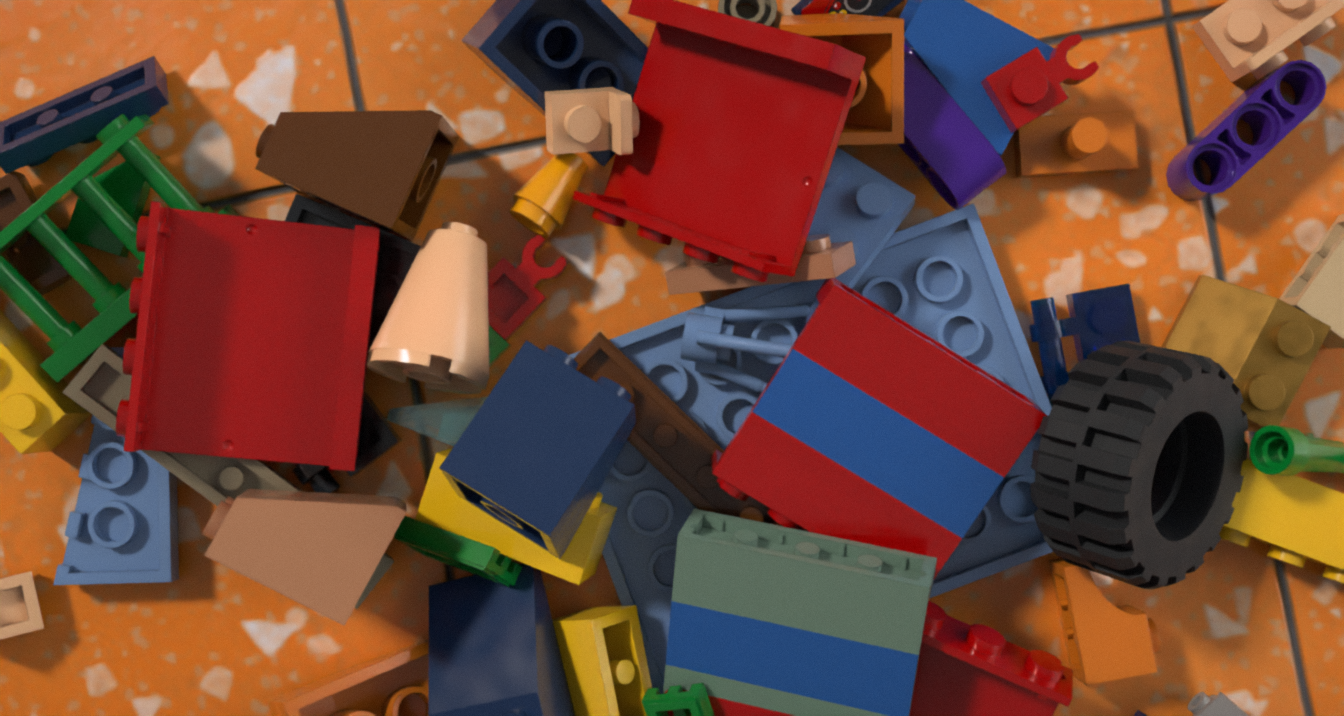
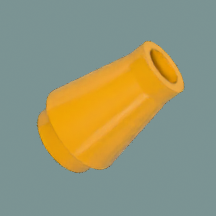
(547, 196)

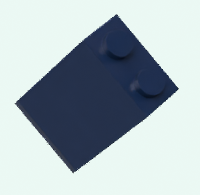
(541, 446)

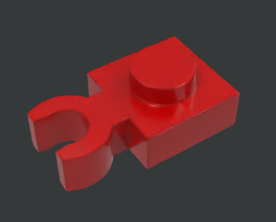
(1032, 84)
(514, 291)

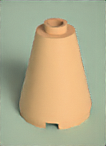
(439, 316)

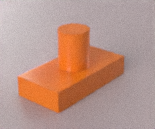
(1076, 144)

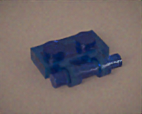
(1095, 320)

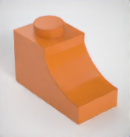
(1101, 638)

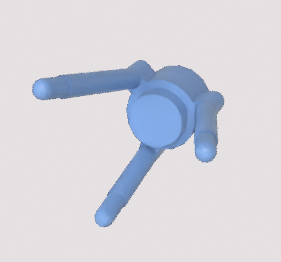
(710, 339)

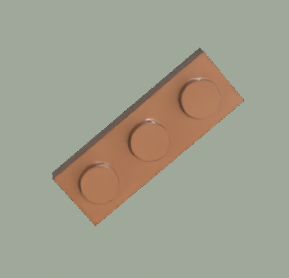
(818, 261)

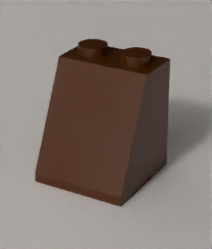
(362, 161)

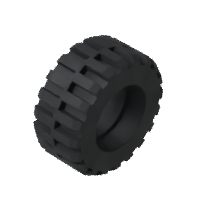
(1139, 463)

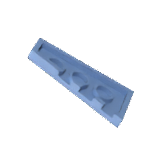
(122, 517)

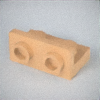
(1253, 33)

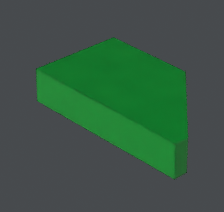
(128, 191)

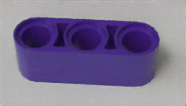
(1270, 122)
(944, 139)

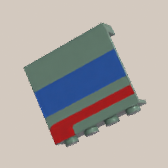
(794, 620)

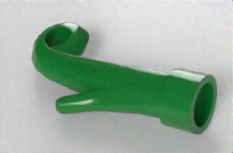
(1289, 451)

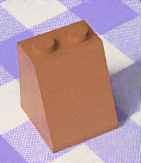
(306, 543)

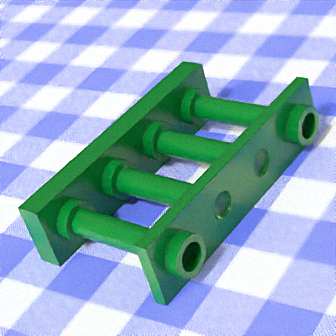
(71, 341)

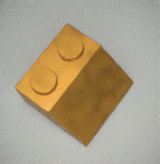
(1254, 338)

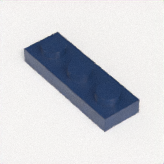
(81, 114)

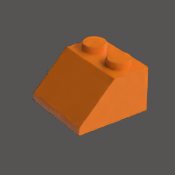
(878, 102)

